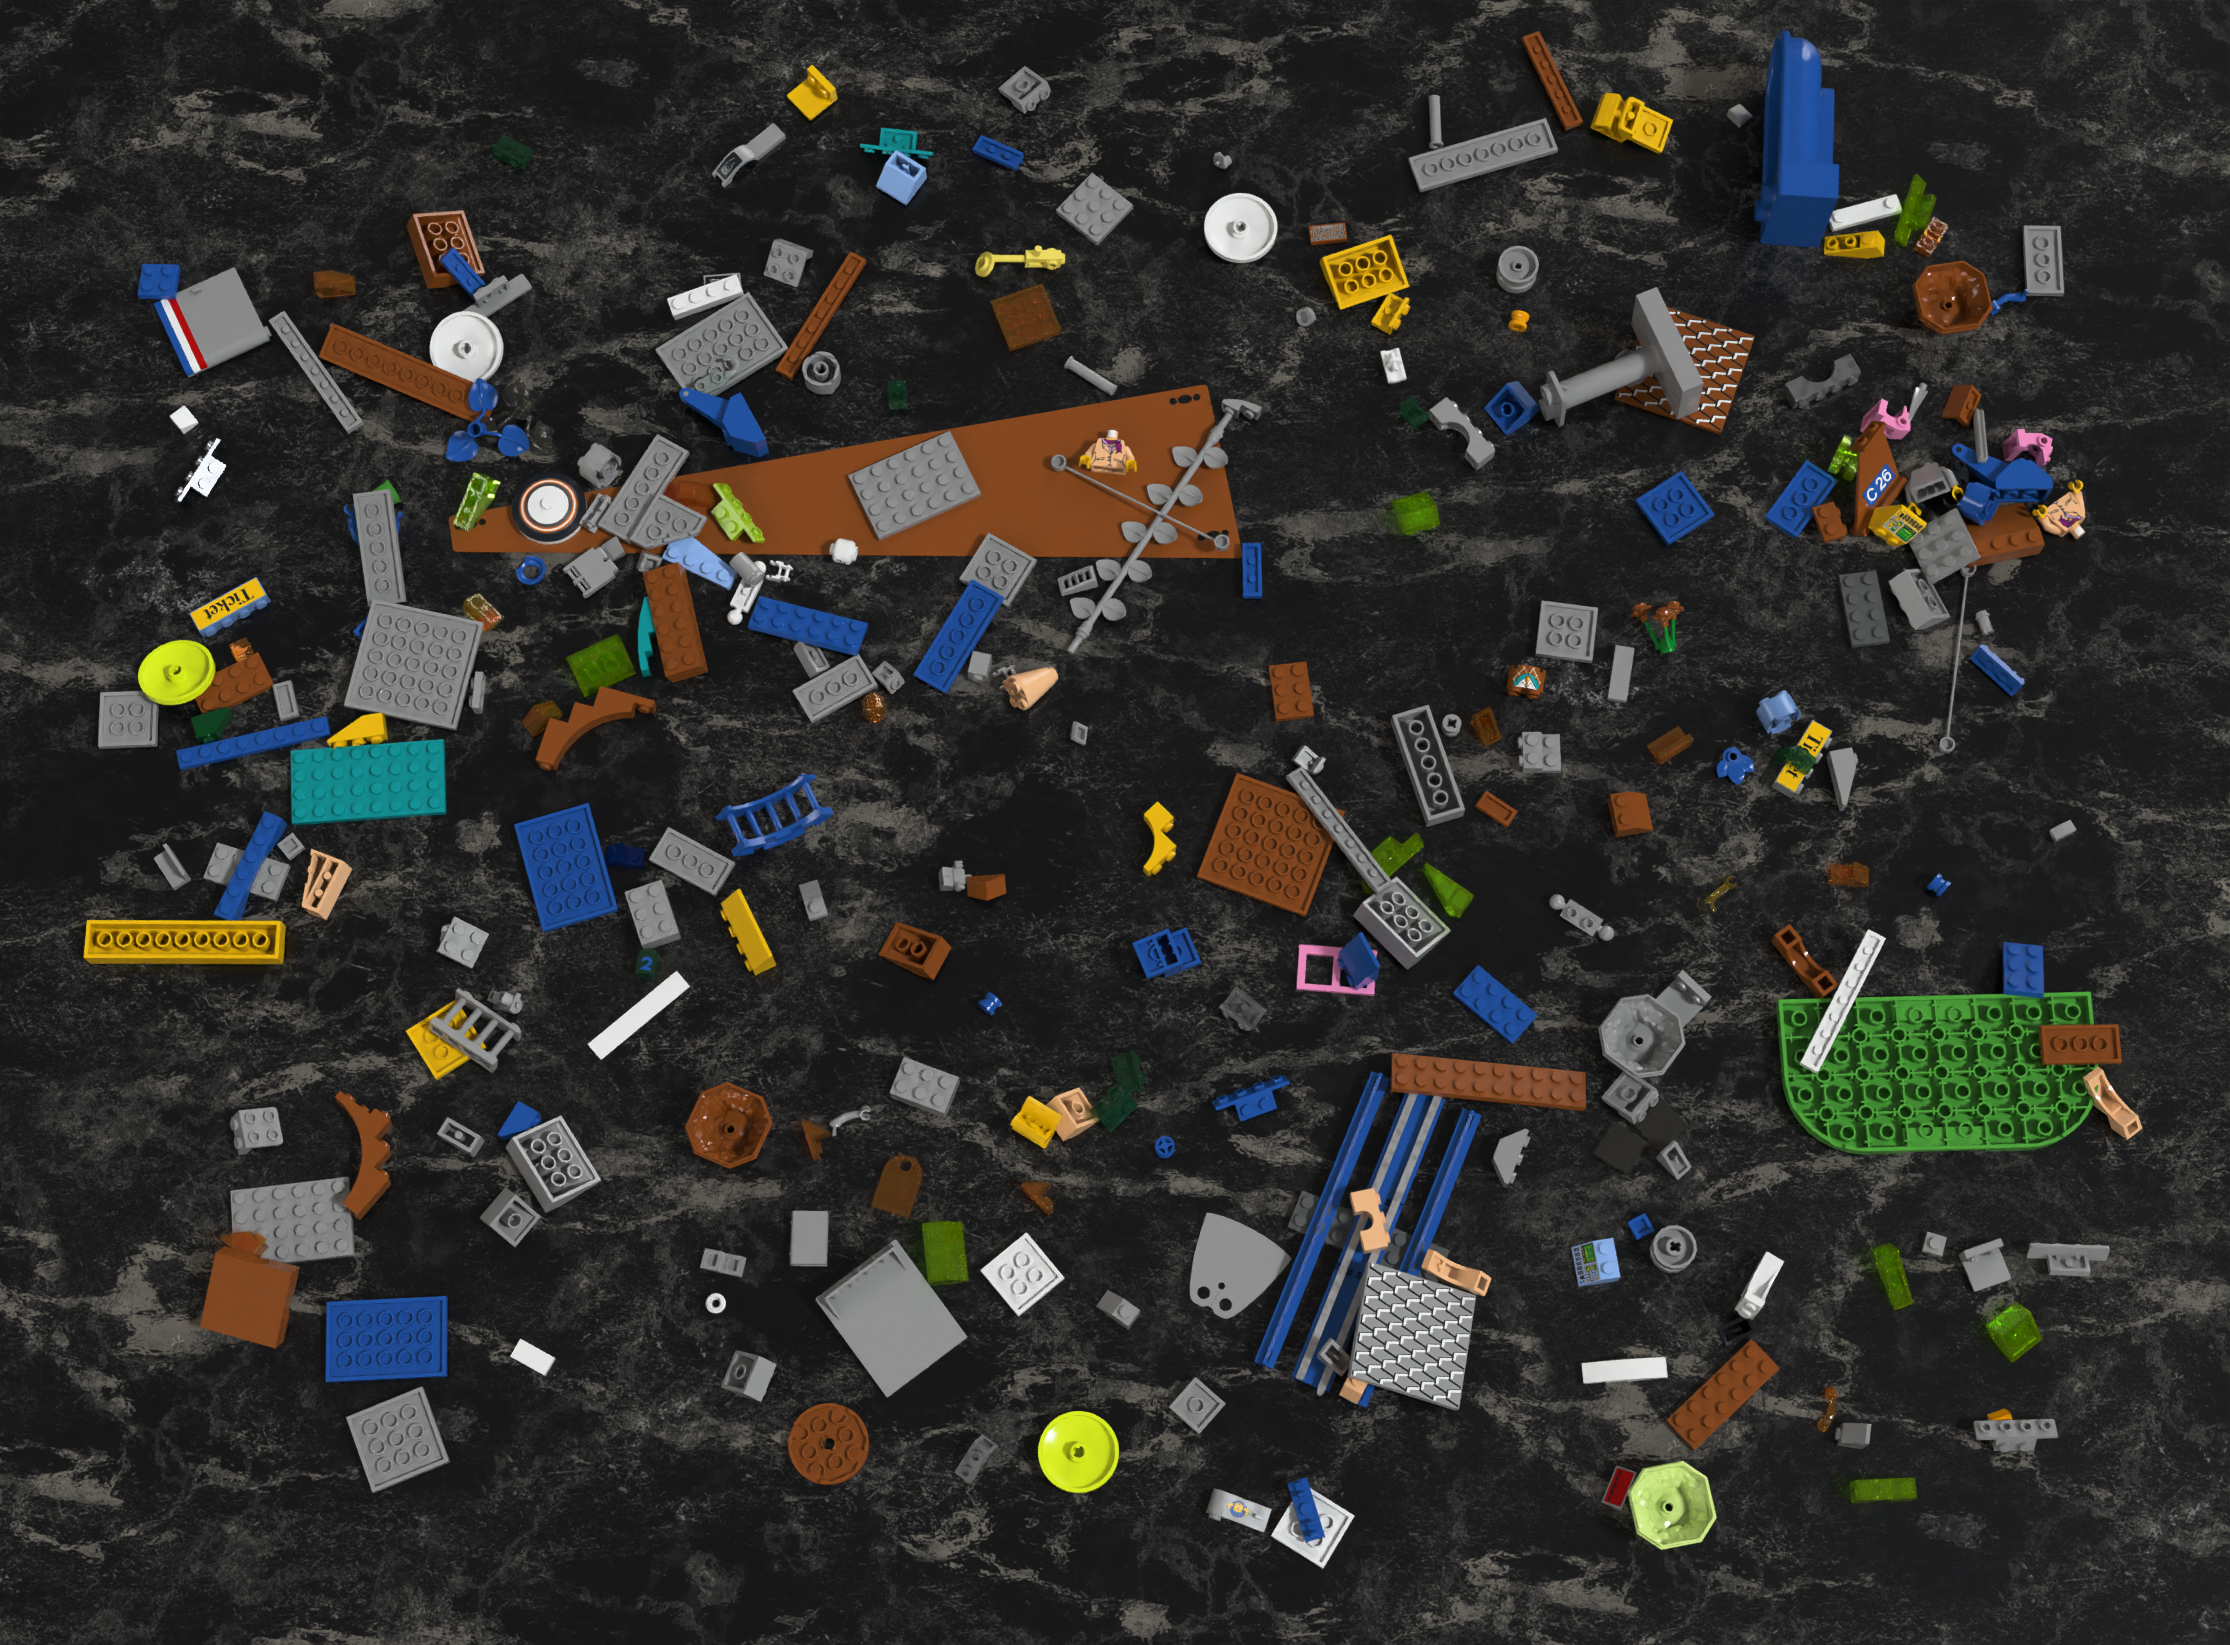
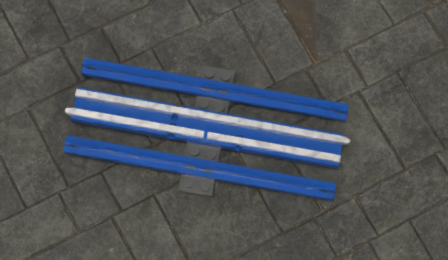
(1332, 1224)

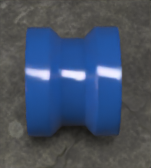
(1938, 885)
(989, 1003)
(1163, 1143)

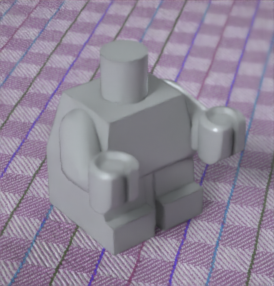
(953, 878)

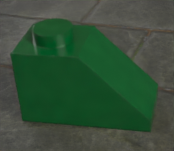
(211, 724)

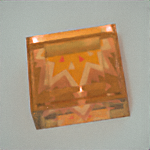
(241, 649)

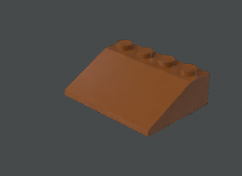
(433, 236)
(2006, 536)

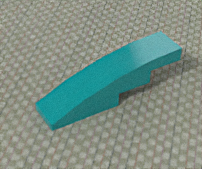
(645, 633)

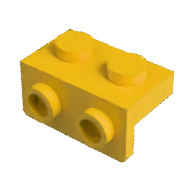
(1390, 313)

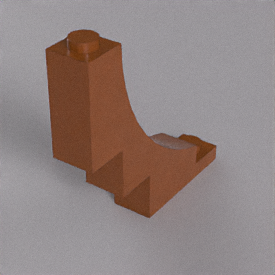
(607, 707)

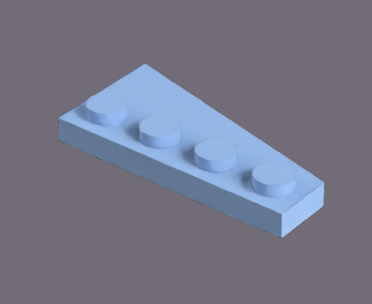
(700, 562)

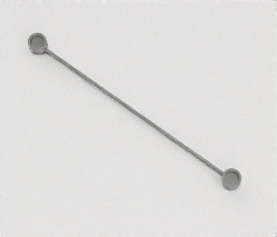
(1221, 541)
(1947, 744)

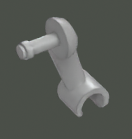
(848, 1116)

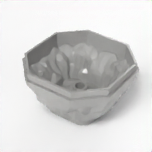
(1647, 1021)

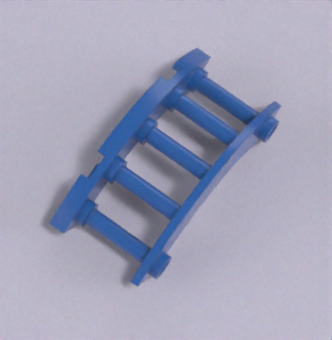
(782, 834)

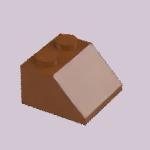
(1629, 813)

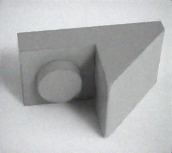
(813, 900)

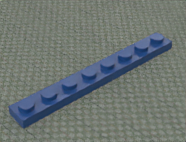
(253, 743)

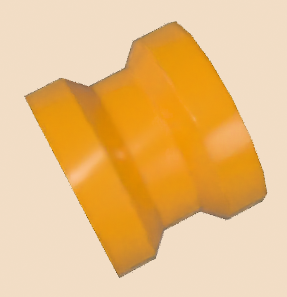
(1518, 321)

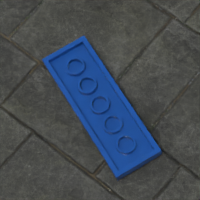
(808, 626)
(959, 636)

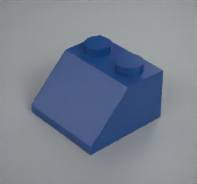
(1512, 407)

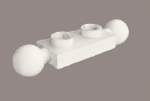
(744, 598)

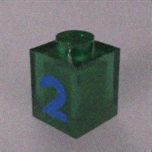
(647, 964)

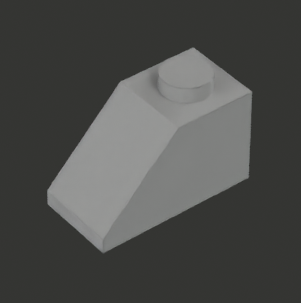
(1118, 1309)
(1853, 1435)

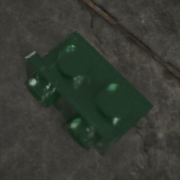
(512, 151)
(1128, 1072)

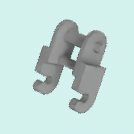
(1003, 670)

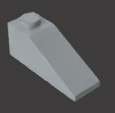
(1842, 770)

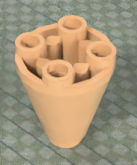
(1029, 686)

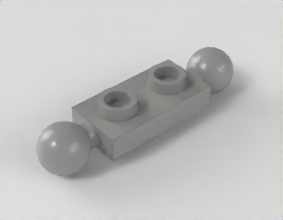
(1581, 917)

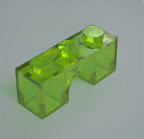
(1883, 1489)

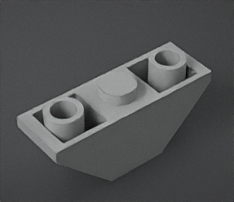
(1508, 1155)

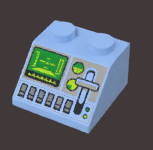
(1596, 1262)

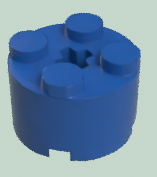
(1978, 503)

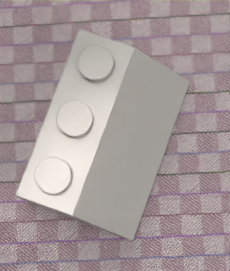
(1918, 599)

